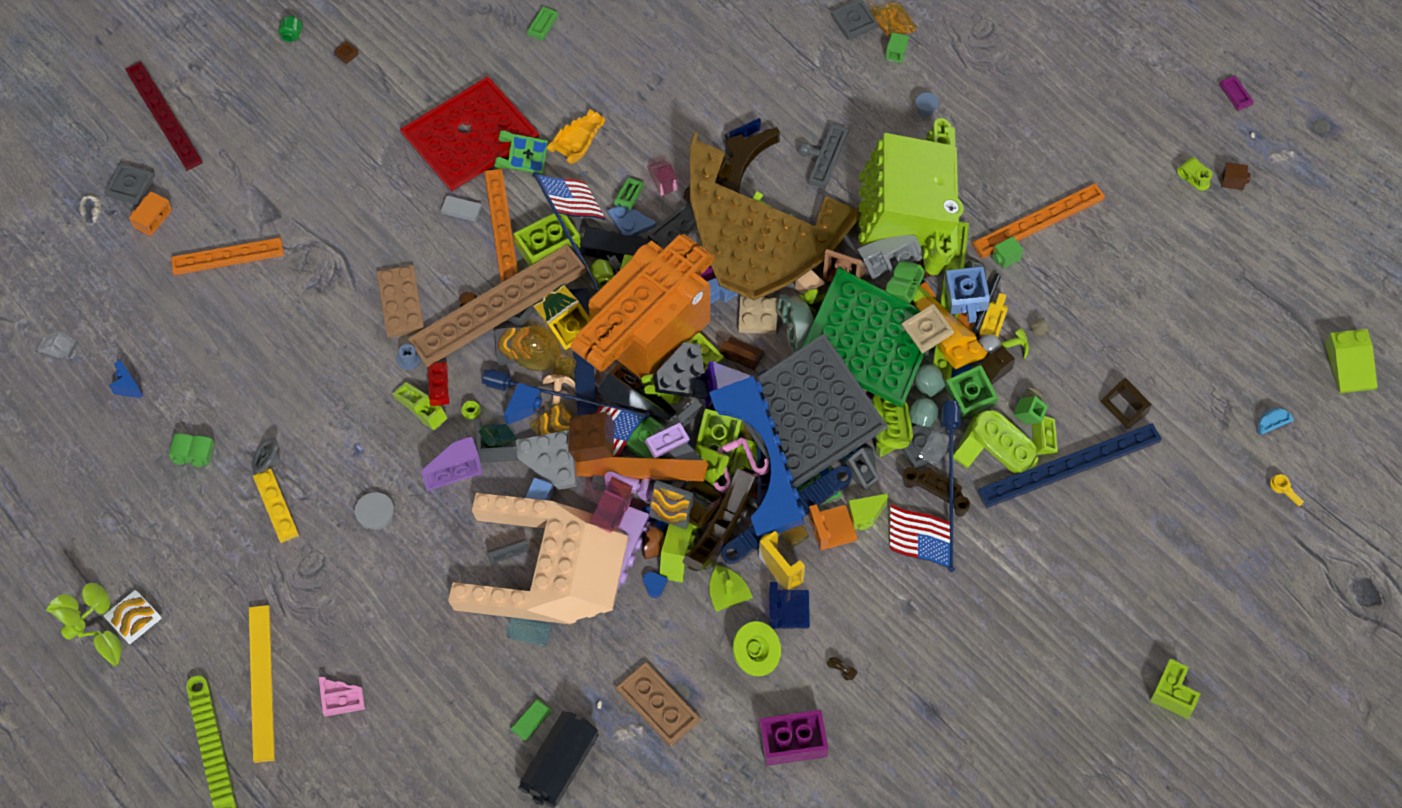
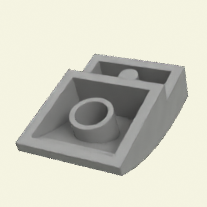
(888, 252)

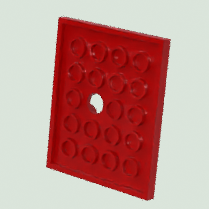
(463, 156)

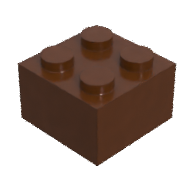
(591, 437)

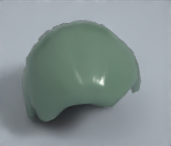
(929, 380)
(924, 412)

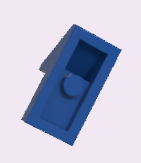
(125, 384)

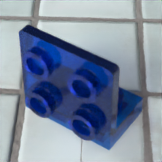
(788, 608)

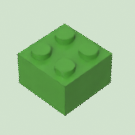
(972, 391)

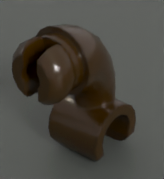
(848, 671)

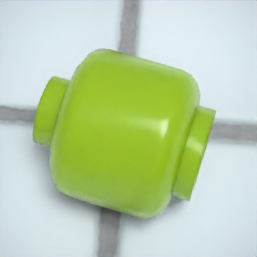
(601, 272)

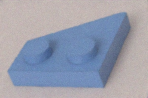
(630, 221)

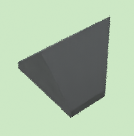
(863, 467)

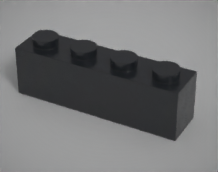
(601, 243)

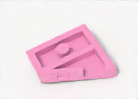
(340, 698)

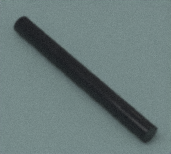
(981, 315)

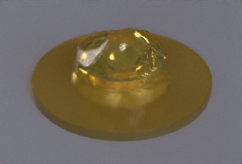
(535, 348)

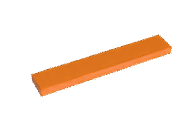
(227, 256)

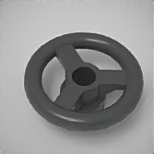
(268, 457)

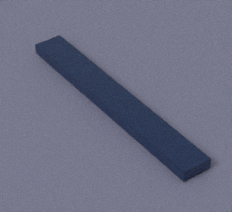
(583, 370)

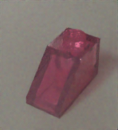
(663, 177)

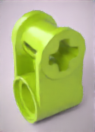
(1193, 172)

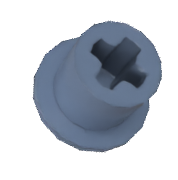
(927, 104)
(407, 357)

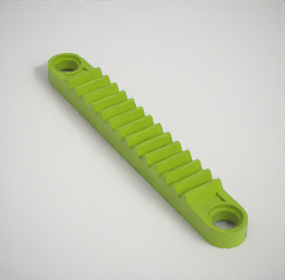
(210, 744)

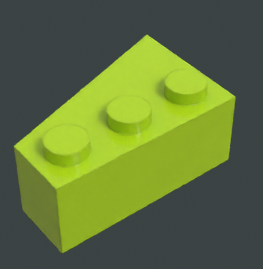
(675, 547)

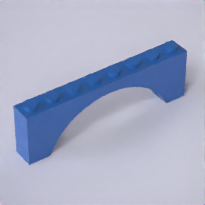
(780, 506)

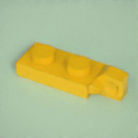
(994, 317)

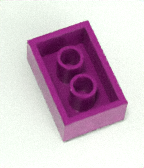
(793, 737)

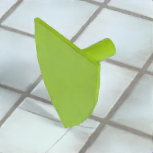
(727, 588)

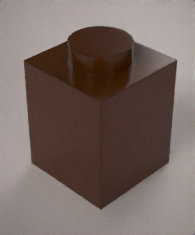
(1235, 176)

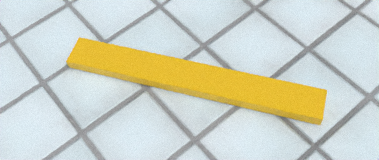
(261, 684)

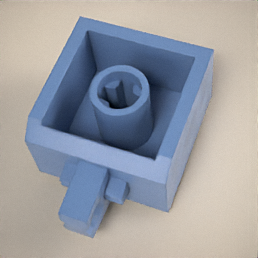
(967, 291)

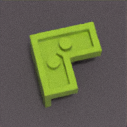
(1172, 694)

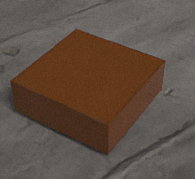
(346, 52)

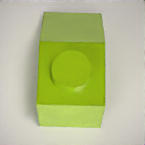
(866, 510)

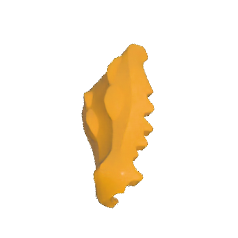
(576, 138)

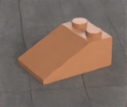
(836, 260)

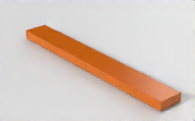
(1040, 219)
(501, 224)
(645, 468)

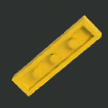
(275, 505)

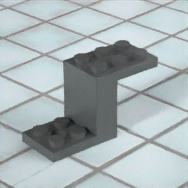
(684, 451)

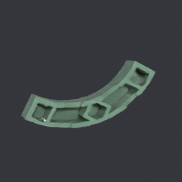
(798, 317)

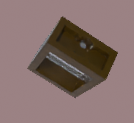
(705, 502)

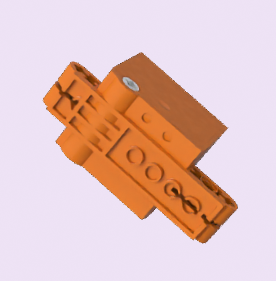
(648, 308)

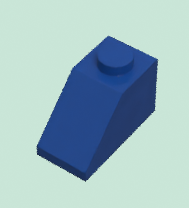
(523, 403)

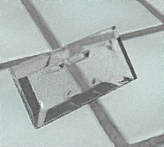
(936, 446)

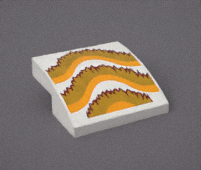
(132, 617)

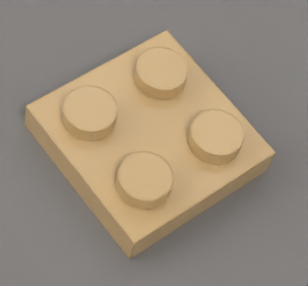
(758, 315)
(927, 328)

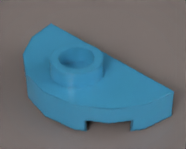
(1273, 419)

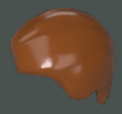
(654, 542)

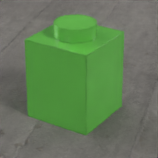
(897, 47)
(1007, 252)
(1030, 410)

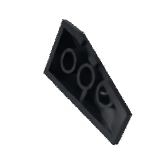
(623, 388)

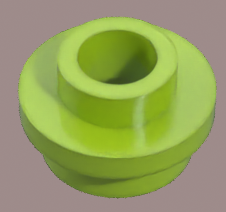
(468, 406)

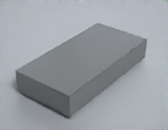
(461, 208)

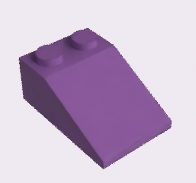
(453, 465)

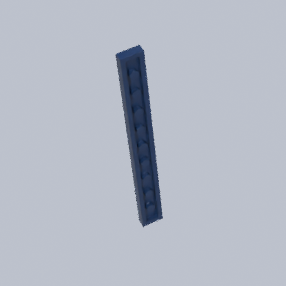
(1069, 465)

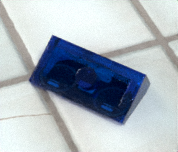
(746, 130)

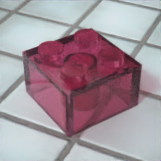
(612, 505)

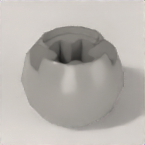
(989, 343)

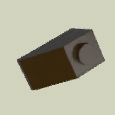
(998, 364)

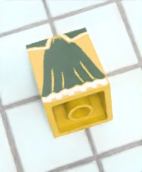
(562, 315)

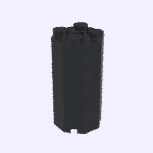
(558, 759)

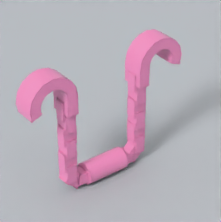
(732, 445)

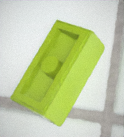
(1045, 436)

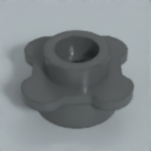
(614, 263)

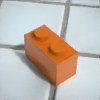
(150, 213)

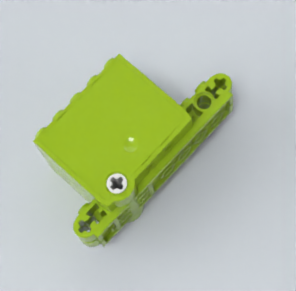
(913, 191)

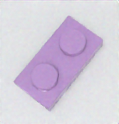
(667, 440)

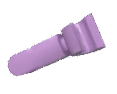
(644, 488)

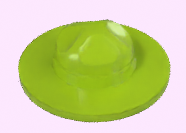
(756, 648)

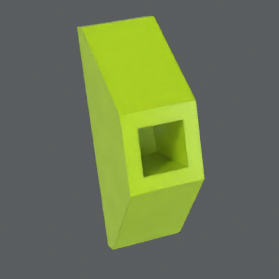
(968, 447)

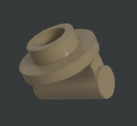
(1033, 392)

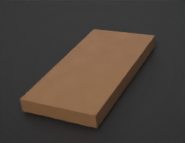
(658, 704)

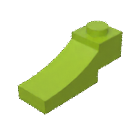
(419, 405)

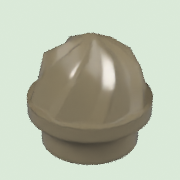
(1040, 327)

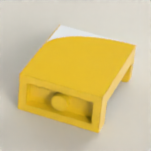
(787, 575)

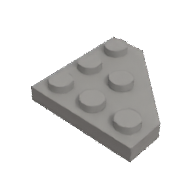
(549, 458)

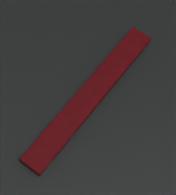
(163, 116)

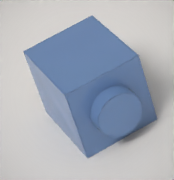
(540, 490)

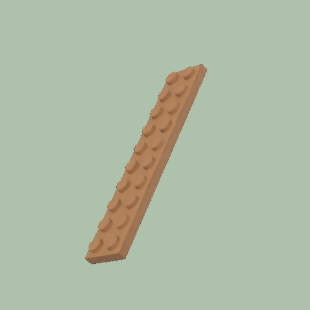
(496, 305)

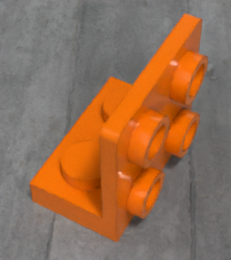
(832, 526)

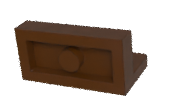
(741, 353)

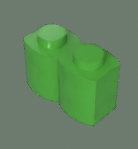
(905, 280)
(191, 450)

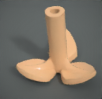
(558, 381)

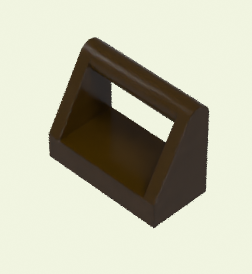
(1133, 397)

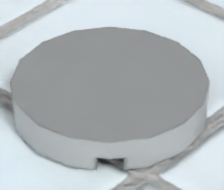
(374, 511)

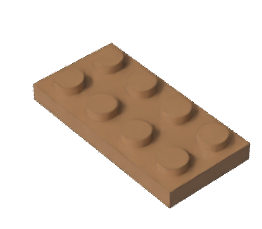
(400, 301)

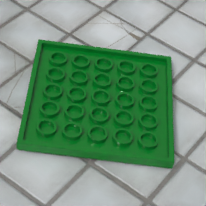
(869, 335)

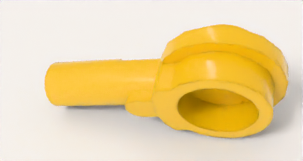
(1281, 484)

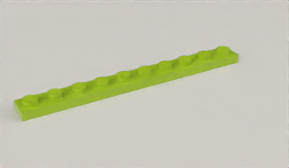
(956, 262)

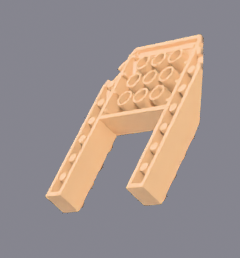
(574, 569)

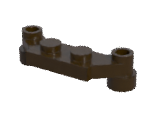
(938, 486)

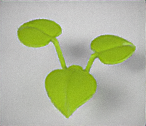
(66, 610)

